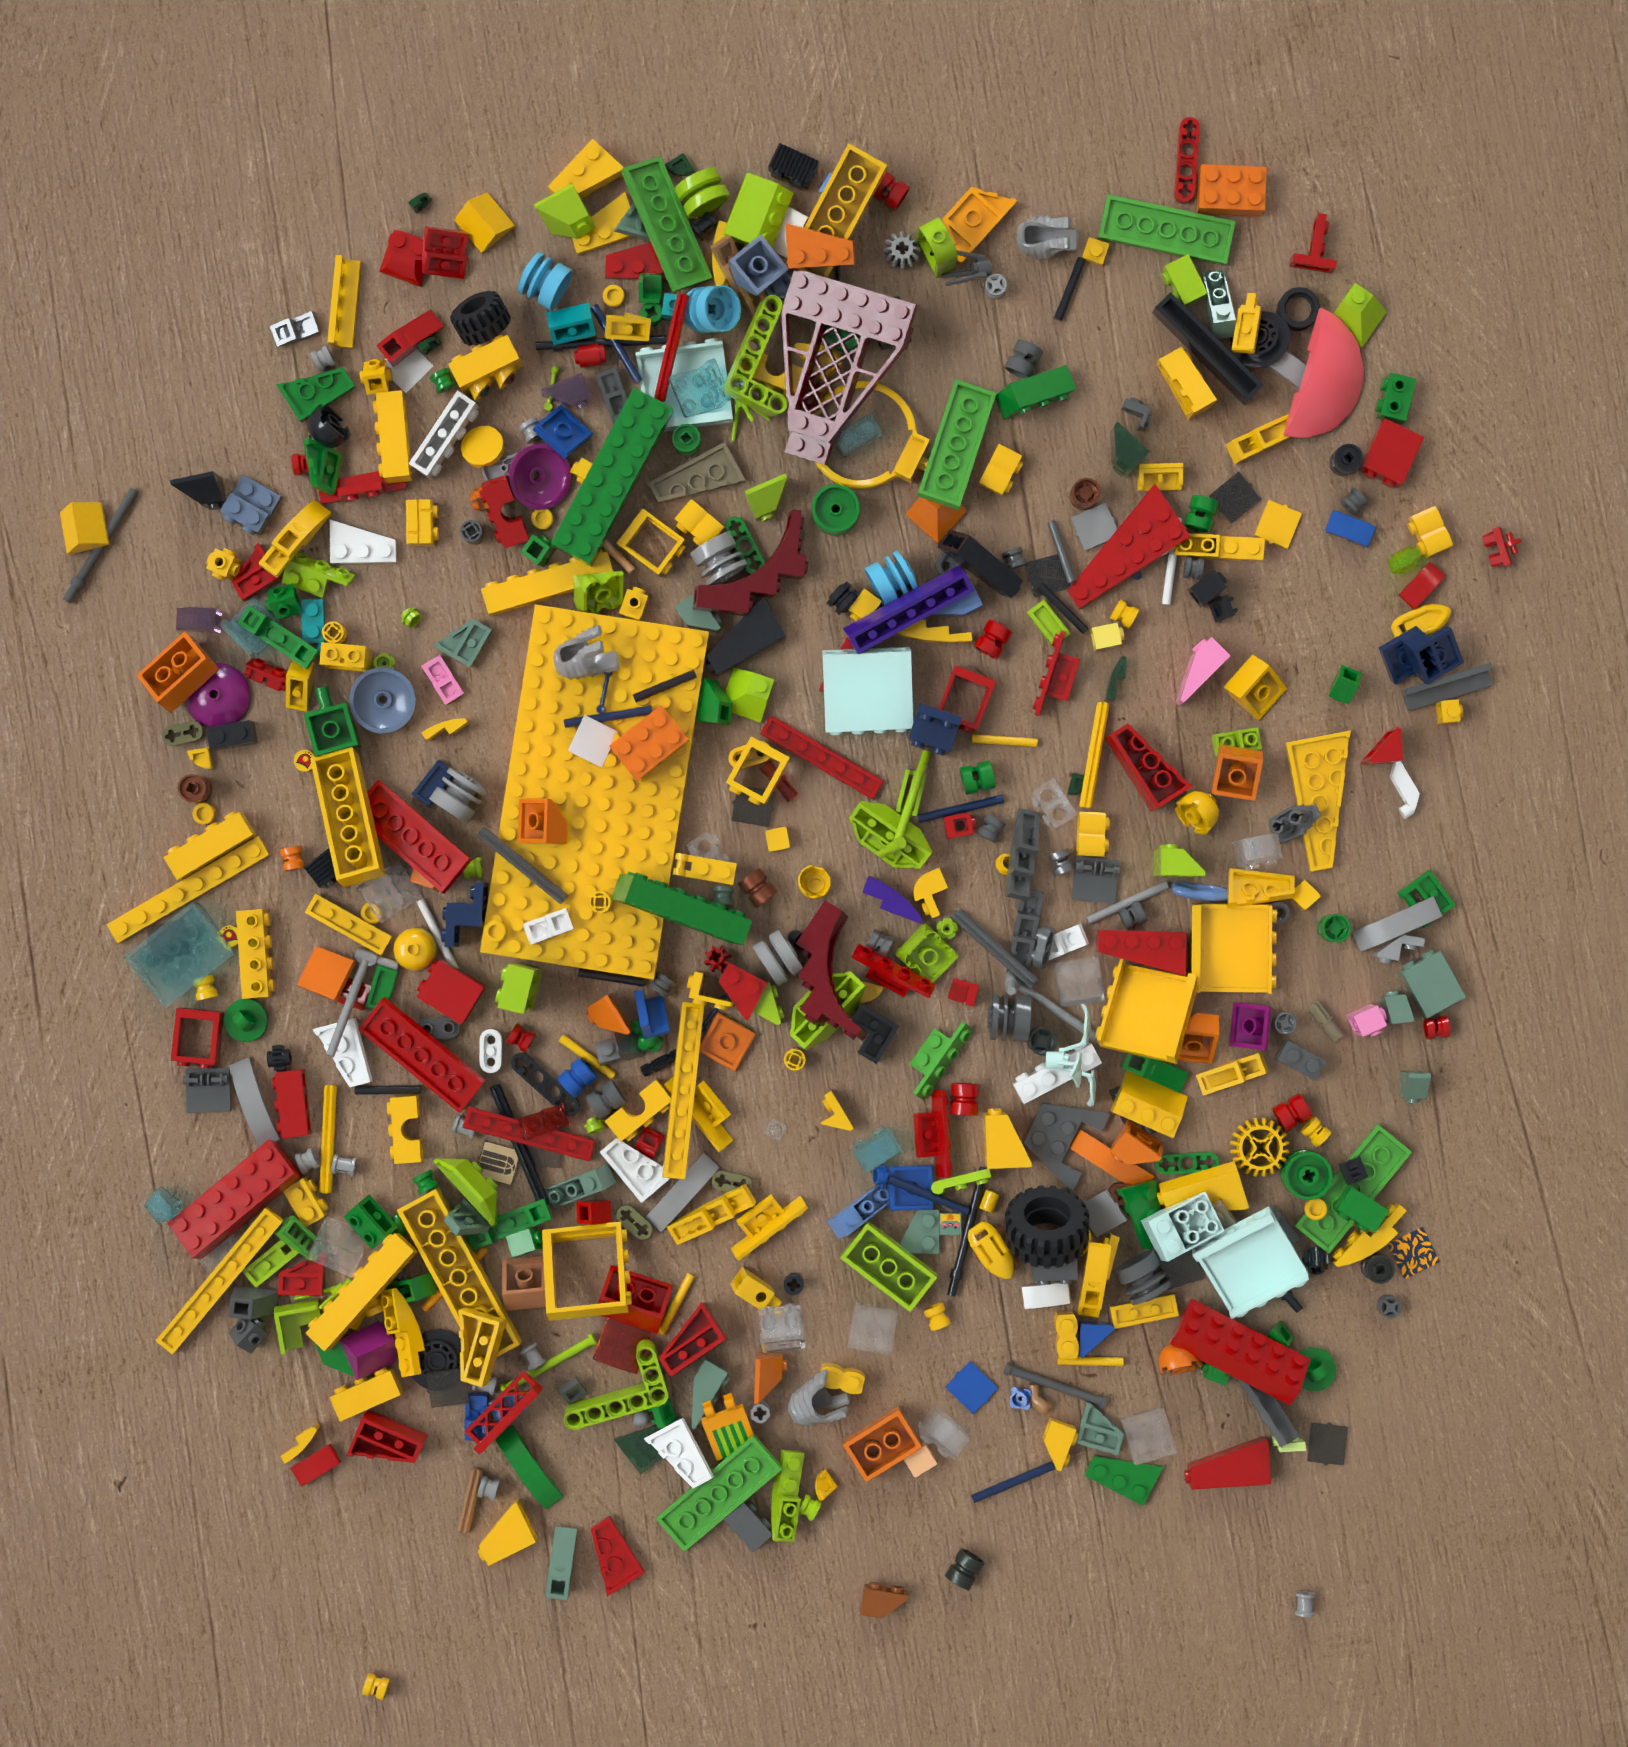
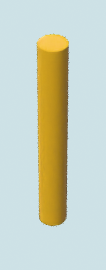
(1004, 740)
(586, 1056)
(676, 1303)
(1092, 1361)

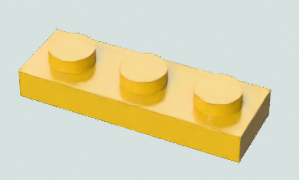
(1155, 1309)

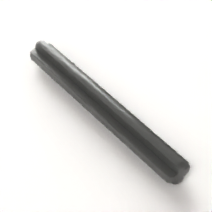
(522, 865)
(994, 948)

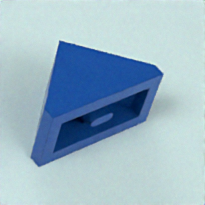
(1092, 1334)

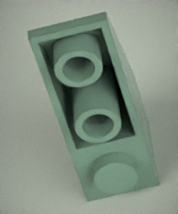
(1219, 304)
(580, 1186)
(706, 1384)
(561, 1563)

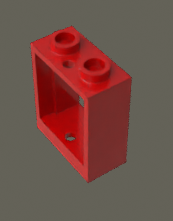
(973, 678)
(217, 1018)

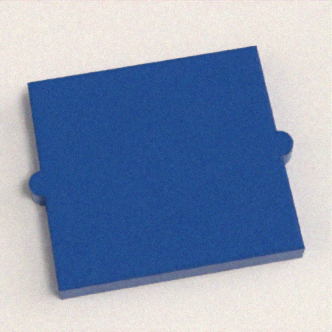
(971, 1387)

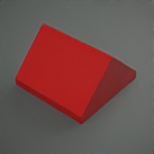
(1387, 749)

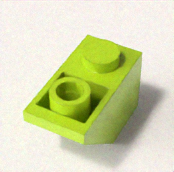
(767, 1005)

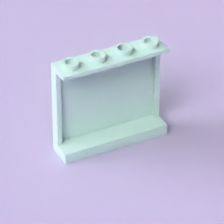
(687, 358)
(868, 690)
(1251, 1263)

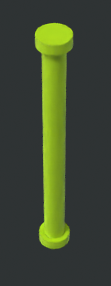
(556, 1360)

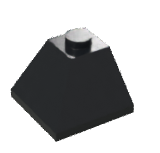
(203, 488)

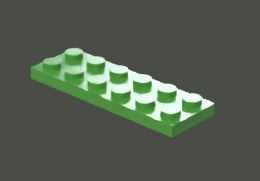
(666, 224)
(1166, 229)
(956, 444)
(1381, 1158)
(709, 1503)

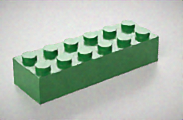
(681, 907)

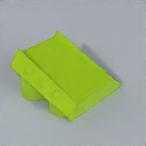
(598, 591)
(926, 953)

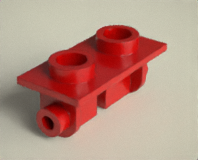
(257, 670)

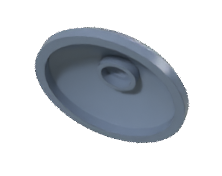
(382, 716)

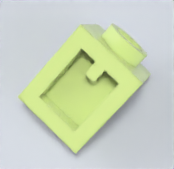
(1295, 1445)

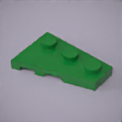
(309, 392)
(1140, 1202)
(1124, 1477)

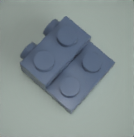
(250, 506)

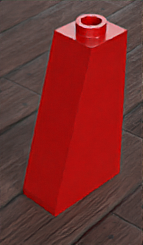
(1233, 1467)

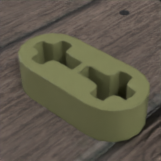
(182, 728)
(733, 1177)
(630, 1226)

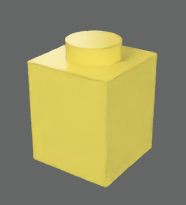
(1106, 636)

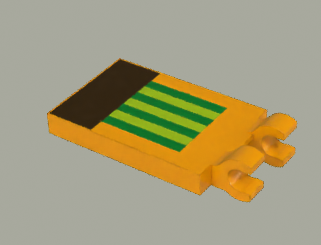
(726, 1428)

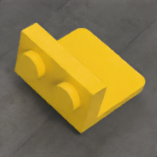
(695, 983)

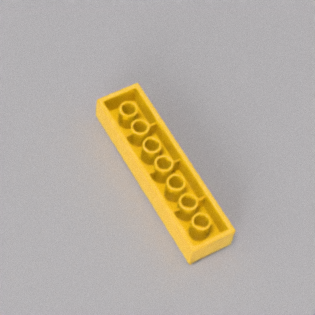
(454, 1263)

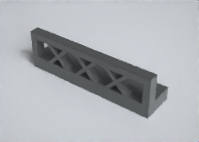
(1447, 687)
(1271, 1414)

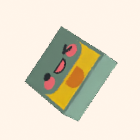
(949, 1223)

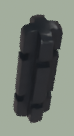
(658, 1063)

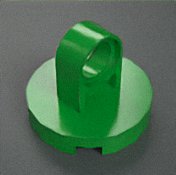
(246, 1020)
(1320, 1369)

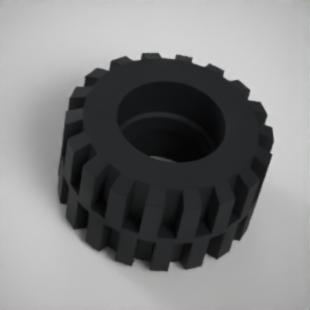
(480, 318)

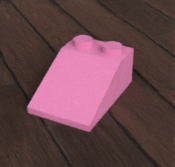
(1201, 666)

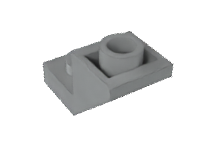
(1392, 949)

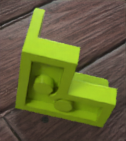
(290, 1319)

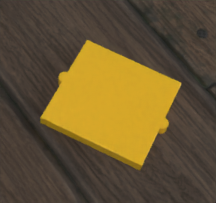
(1277, 524)

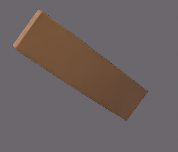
(723, 252)

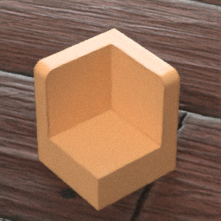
(921, 1460)

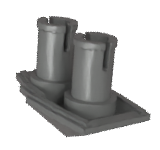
(1294, 821)

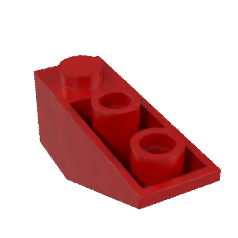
(405, 339)

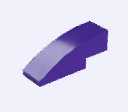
(891, 900)

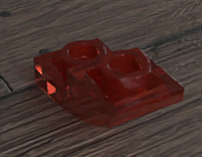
(543, 1122)

